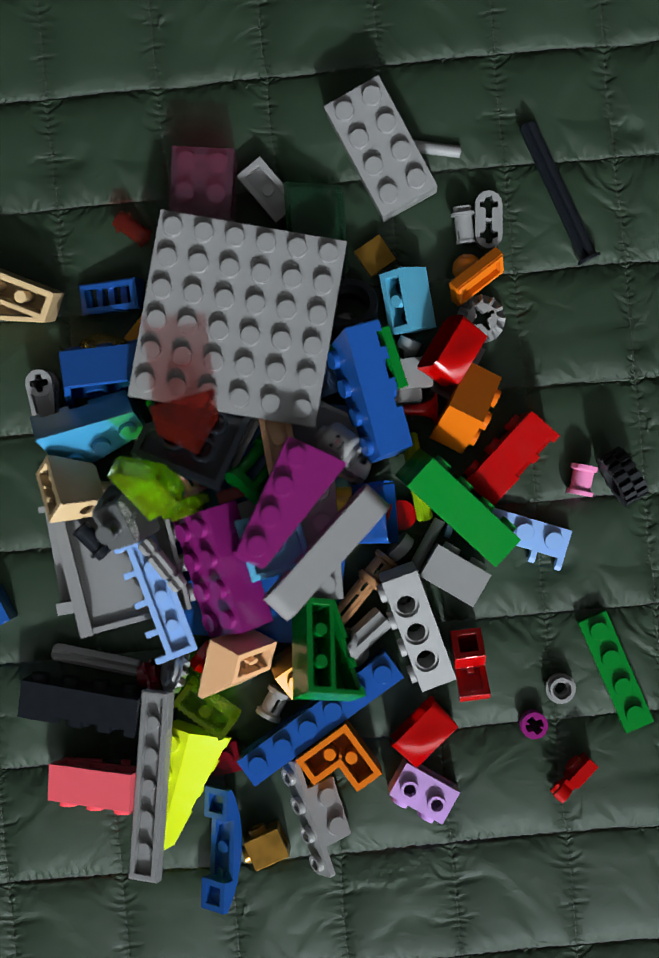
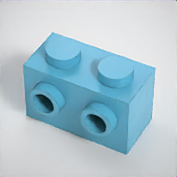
(407, 300)

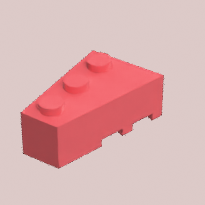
(92, 784)

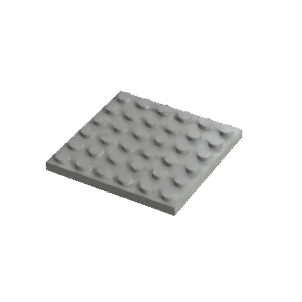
(238, 316)

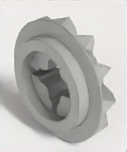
(485, 304)
(174, 673)

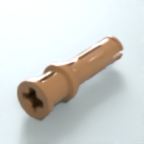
(365, 576)

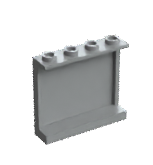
(97, 587)

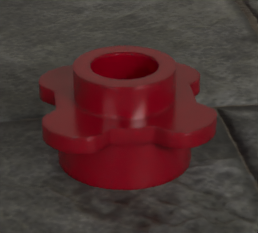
(149, 675)

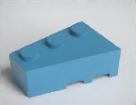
(91, 429)

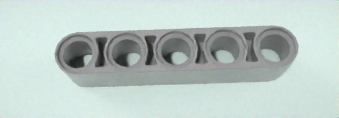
(326, 552)

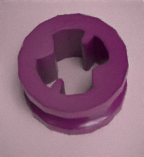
(537, 715)

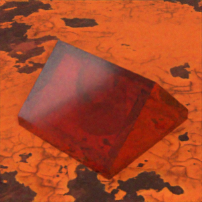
(187, 419)

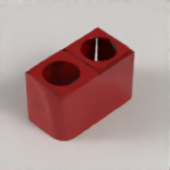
(452, 350)
(423, 732)

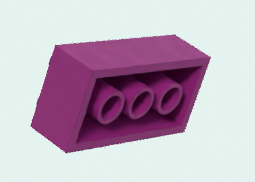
(219, 579)

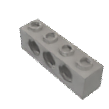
(436, 667)

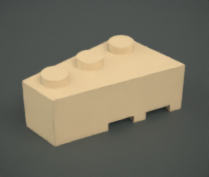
(27, 300)

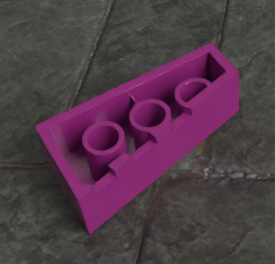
(288, 495)

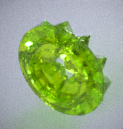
(187, 506)

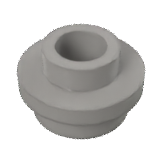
(568, 692)

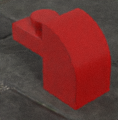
(469, 664)

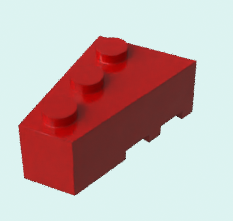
(509, 456)

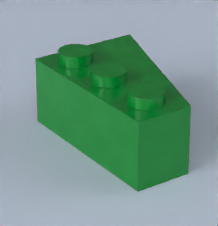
(321, 655)

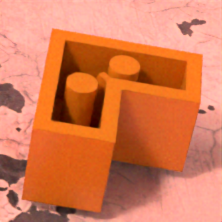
(467, 409)
(343, 750)

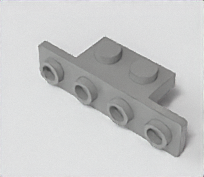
(319, 815)

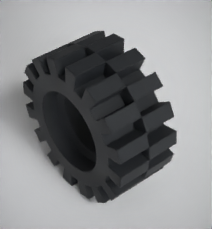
(622, 476)

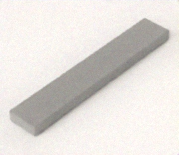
(151, 785)

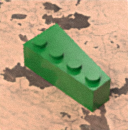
(458, 507)

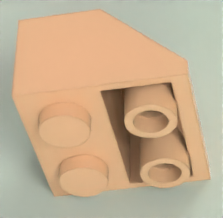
(235, 660)

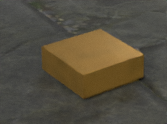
(374, 256)

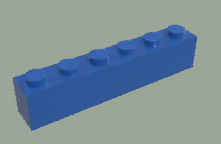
(315, 720)

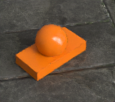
(474, 274)

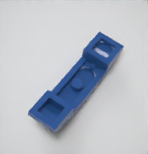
(226, 849)

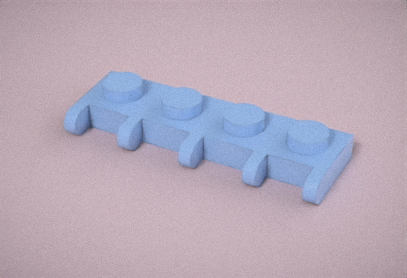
(535, 536)
(163, 605)

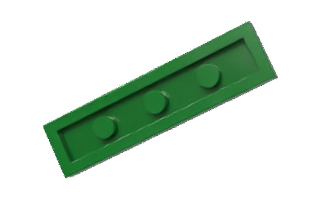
(615, 671)

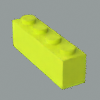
(192, 760)

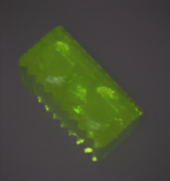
(212, 712)

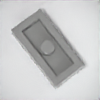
(264, 188)

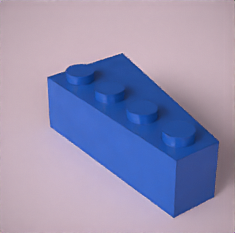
(96, 370)
(369, 391)

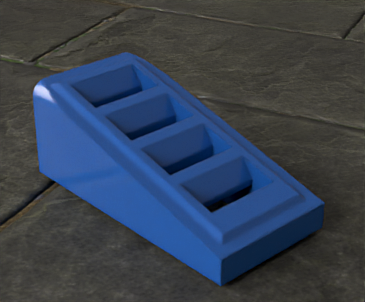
(131, 291)

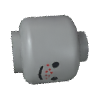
(338, 442)

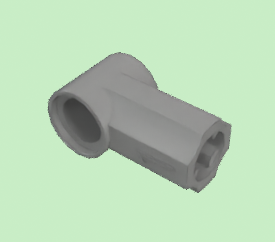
(365, 634)

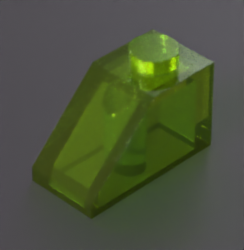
(147, 485)

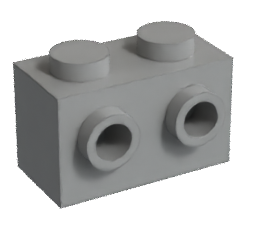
(455, 574)

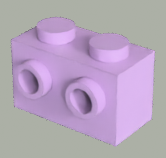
(423, 791)

